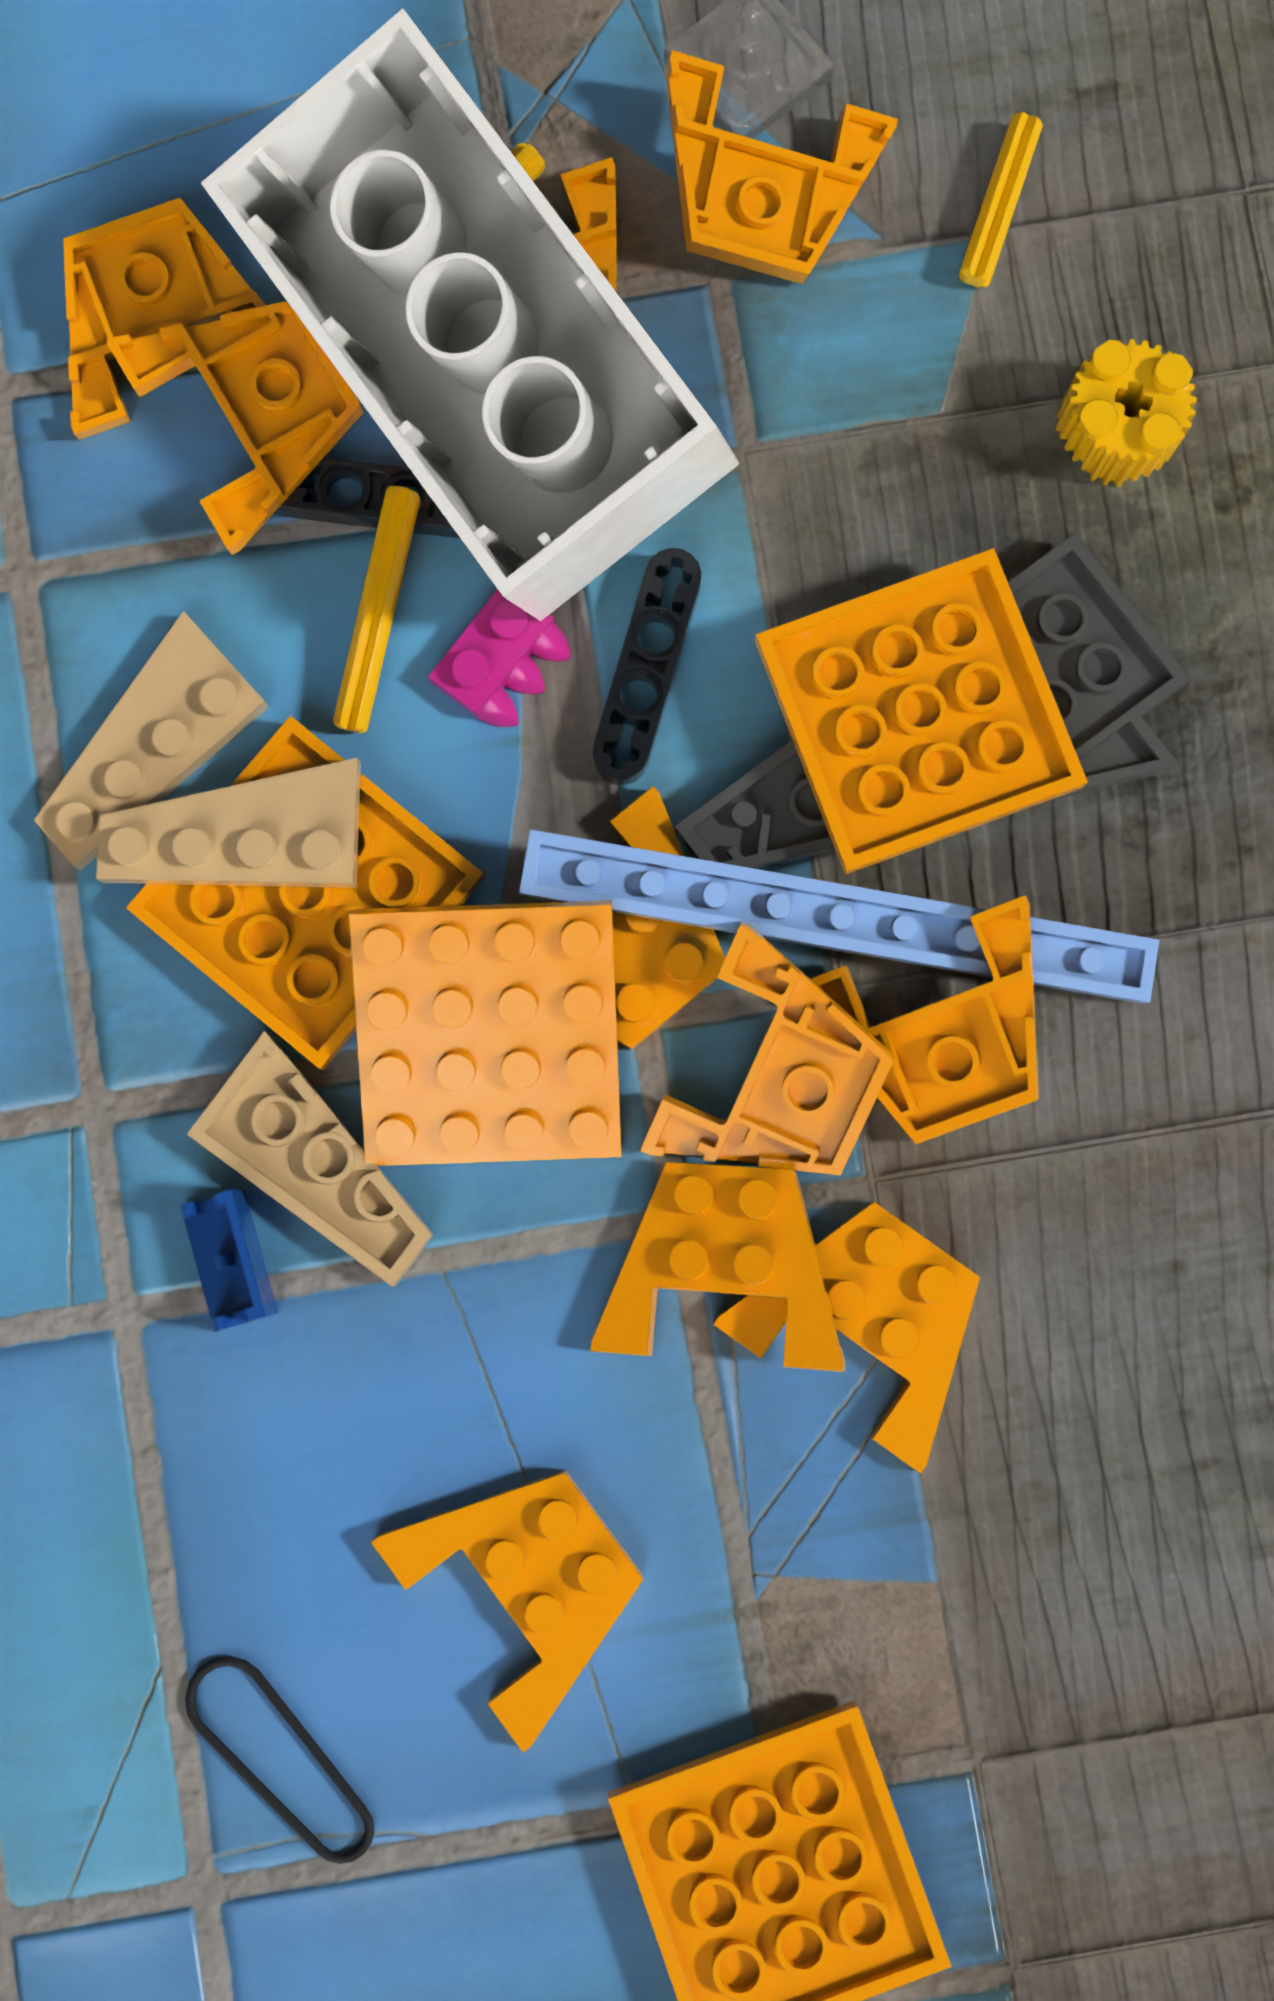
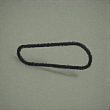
(305, 1737)

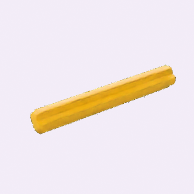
(376, 609)

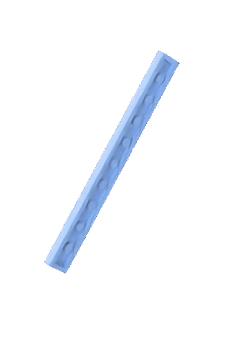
(826, 914)

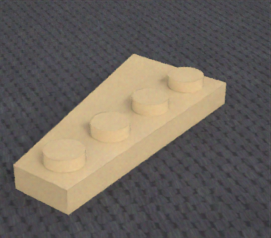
(156, 737)
(253, 833)
(300, 1154)

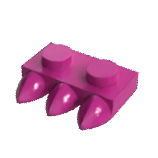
(496, 656)

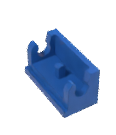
(229, 1259)

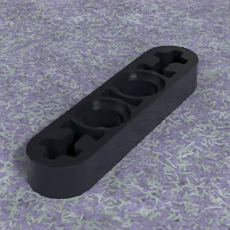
(367, 510)
(654, 668)

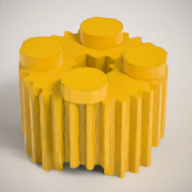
(1135, 381)

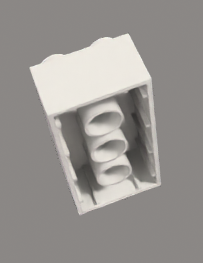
(469, 320)

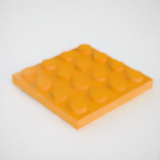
(920, 711)
(291, 946)
(486, 1032)
(780, 1869)

